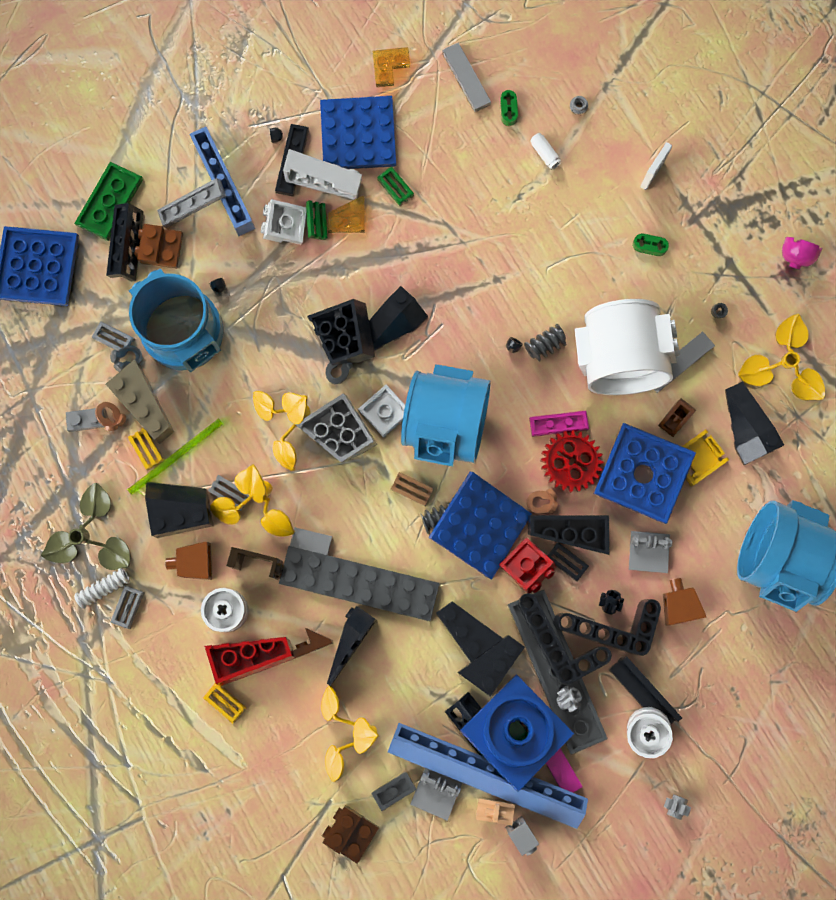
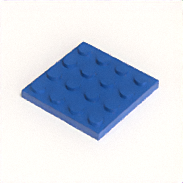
(358, 132)
(37, 265)
(480, 525)

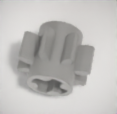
(569, 698)
(677, 807)

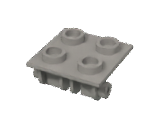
(649, 551)
(436, 794)

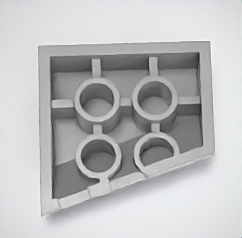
(339, 429)

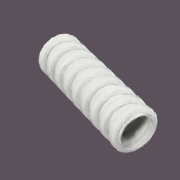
(101, 588)

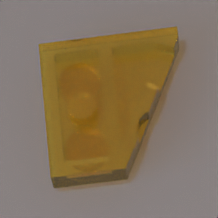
(348, 218)

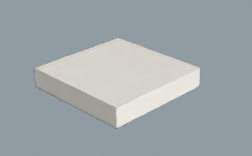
(656, 166)
(383, 411)

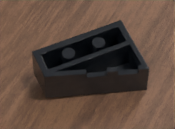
(468, 632)

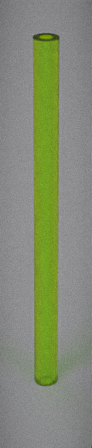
(175, 456)

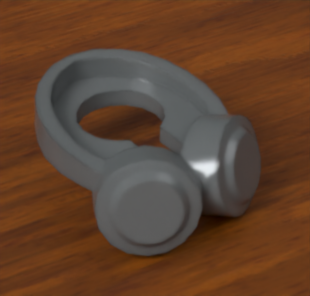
(117, 354)
(345, 371)

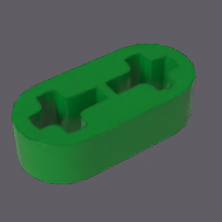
(512, 107)
(650, 244)

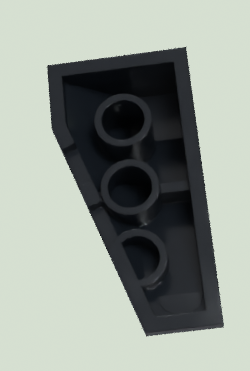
(396, 318)
(750, 425)
(353, 633)

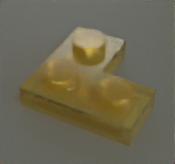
(386, 61)

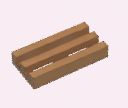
(397, 482)

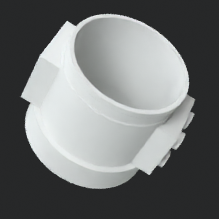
(627, 347)

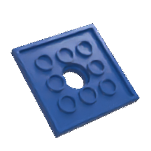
(665, 459)
(513, 758)

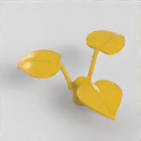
(758, 372)
(296, 410)
(251, 482)
(363, 735)

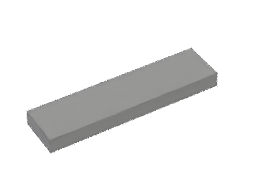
(466, 77)
(191, 202)
(689, 355)

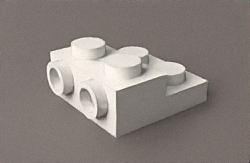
(283, 222)

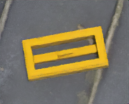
(137, 435)
(237, 712)

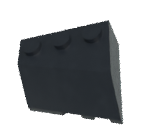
(344, 332)
(176, 509)

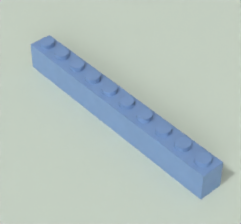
(480, 774)

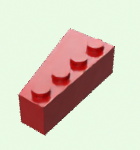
(246, 658)

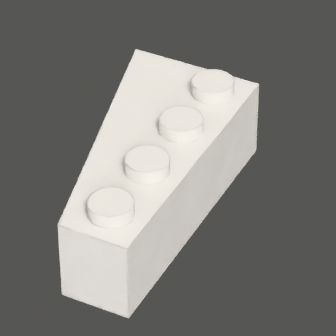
(321, 175)

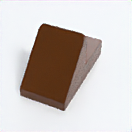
(317, 642)

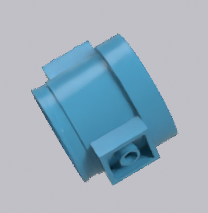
(200, 345)
(445, 415)
(790, 555)

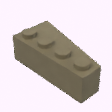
(139, 398)

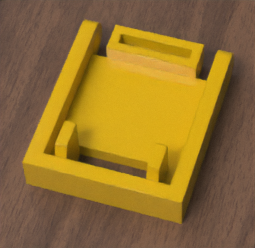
(706, 457)

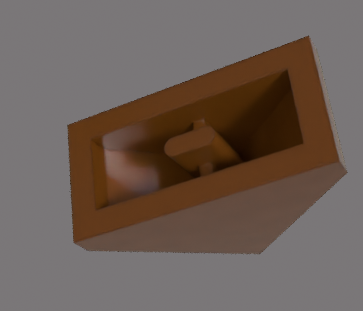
(677, 417)

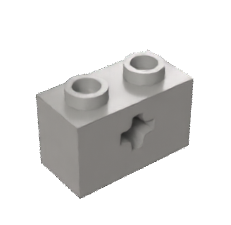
(522, 837)

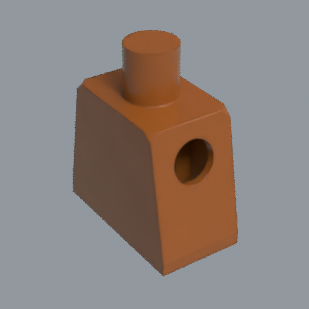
(192, 561)
(681, 604)

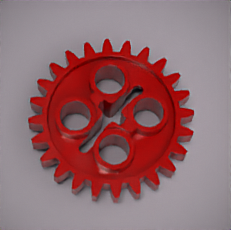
(580, 446)

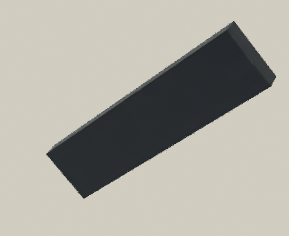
(296, 141)

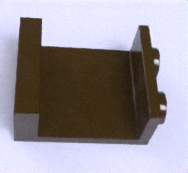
(237, 556)

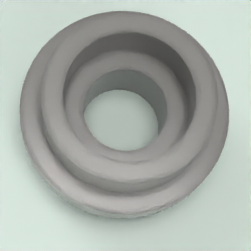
(581, 101)

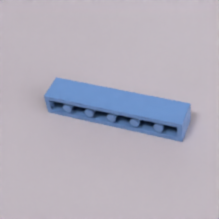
(216, 169)

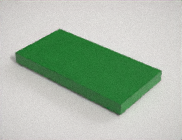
(114, 188)

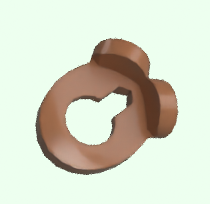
(120, 418)
(548, 494)

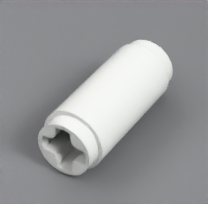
(545, 151)

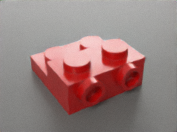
(528, 566)

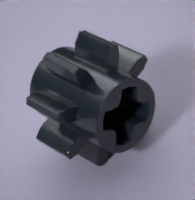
(611, 602)

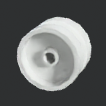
(213, 607)
(646, 744)

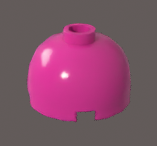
(800, 253)

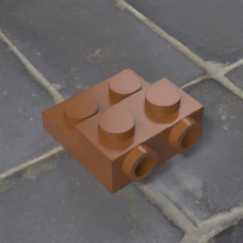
(159, 246)

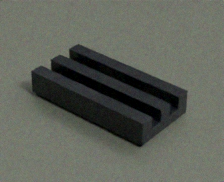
(572, 556)

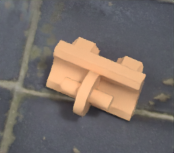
(495, 811)

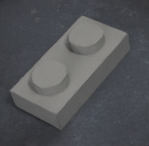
(83, 420)

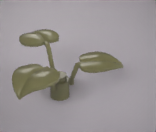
(62, 544)

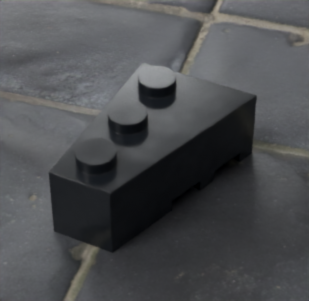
(492, 666)

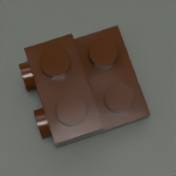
(349, 833)

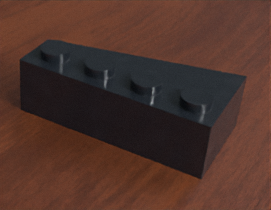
(581, 531)

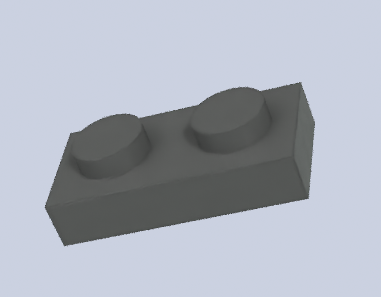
(393, 791)

